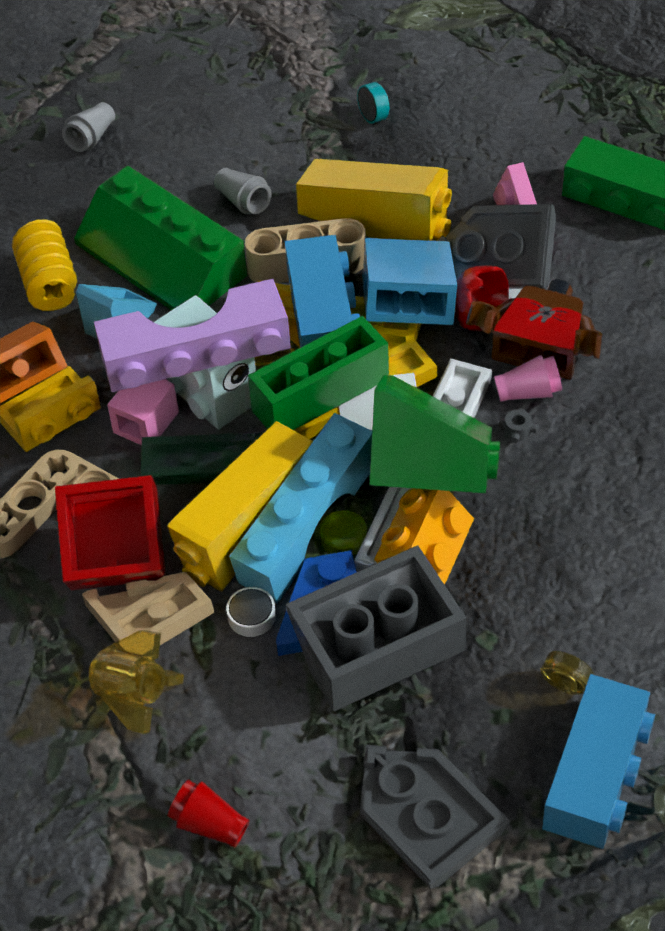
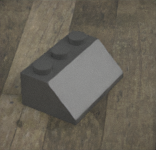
(377, 627)

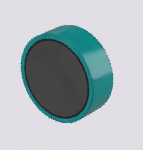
(373, 102)

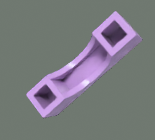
(145, 352)

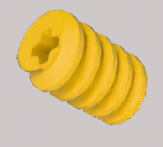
(44, 265)

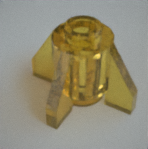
(130, 677)

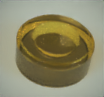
(566, 672)

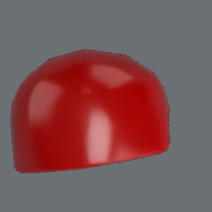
(479, 284)

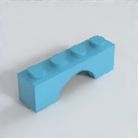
(278, 539)

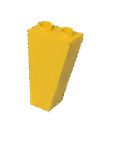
(385, 198)
(230, 504)

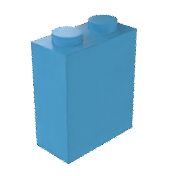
(409, 281)

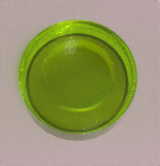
(342, 532)

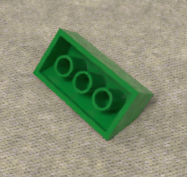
(160, 241)

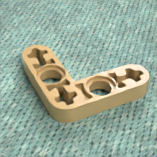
(35, 483)

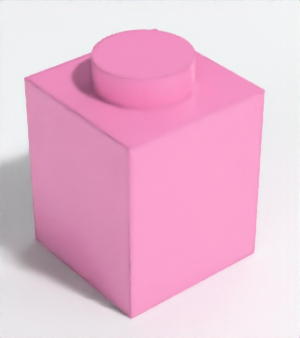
(143, 410)

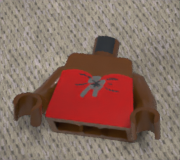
(539, 324)

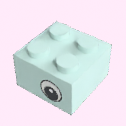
(215, 392)

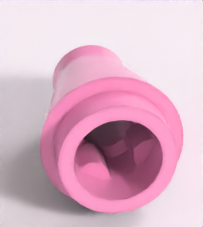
(530, 380)

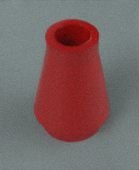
(207, 814)

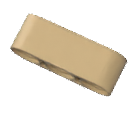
(267, 252)

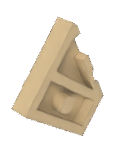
(157, 606)

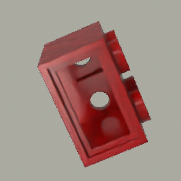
(109, 532)

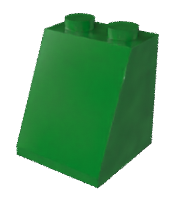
(428, 442)

